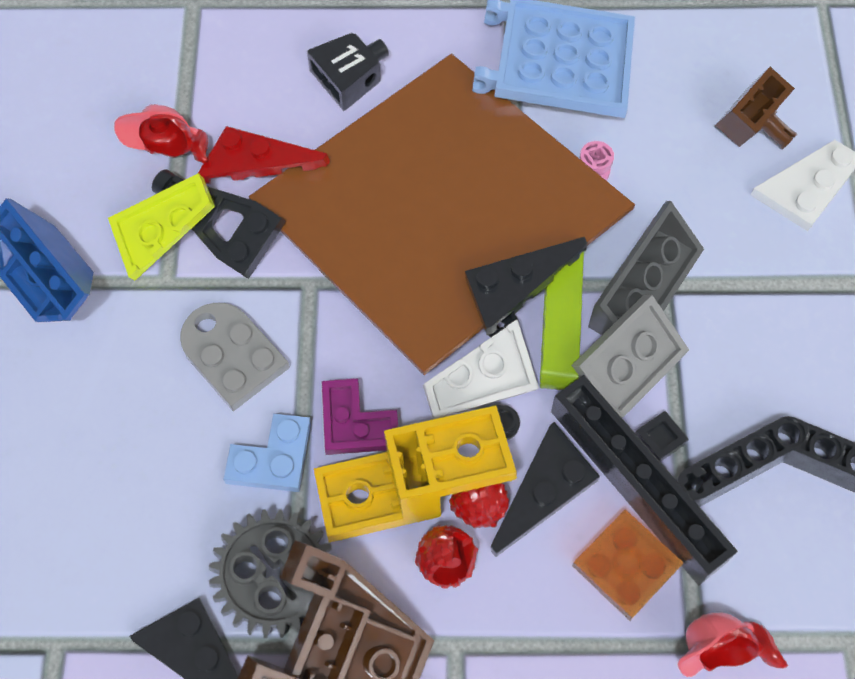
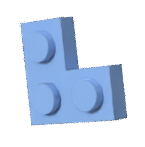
(276, 466)

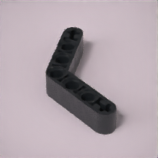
(773, 451)

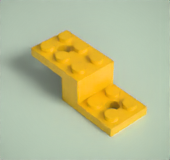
(414, 473)

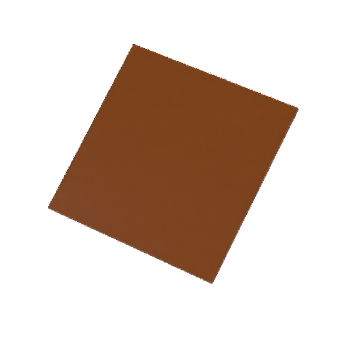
(431, 191)

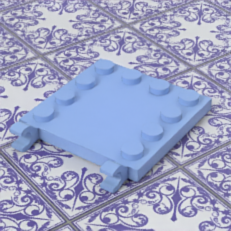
(561, 56)

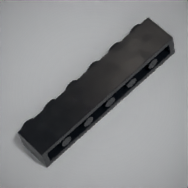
(642, 480)

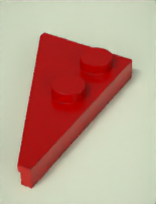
(250, 154)

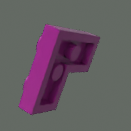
(346, 426)

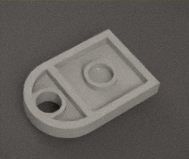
(232, 355)

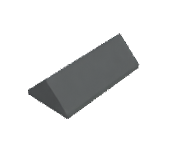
(652, 268)

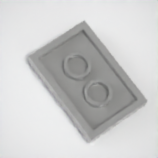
(632, 355)

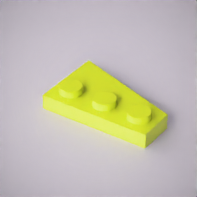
(159, 222)

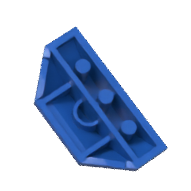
(41, 265)

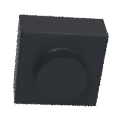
(662, 436)

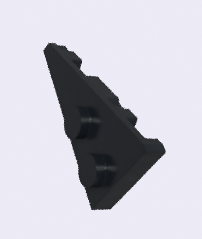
(511, 282)
(551, 482)
(187, 644)

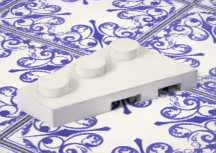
(808, 185)
(484, 376)

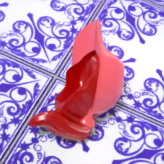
(162, 132)
(727, 641)

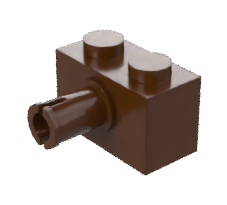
(757, 111)

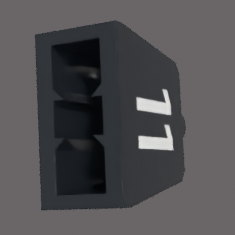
(347, 67)

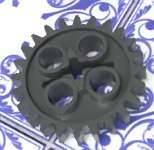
(243, 594)

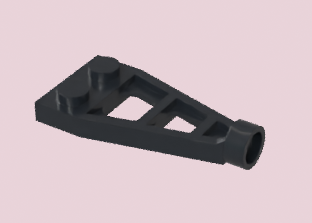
(251, 237)

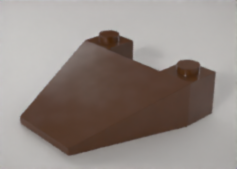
(347, 628)

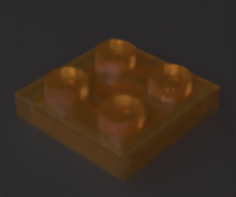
(627, 564)

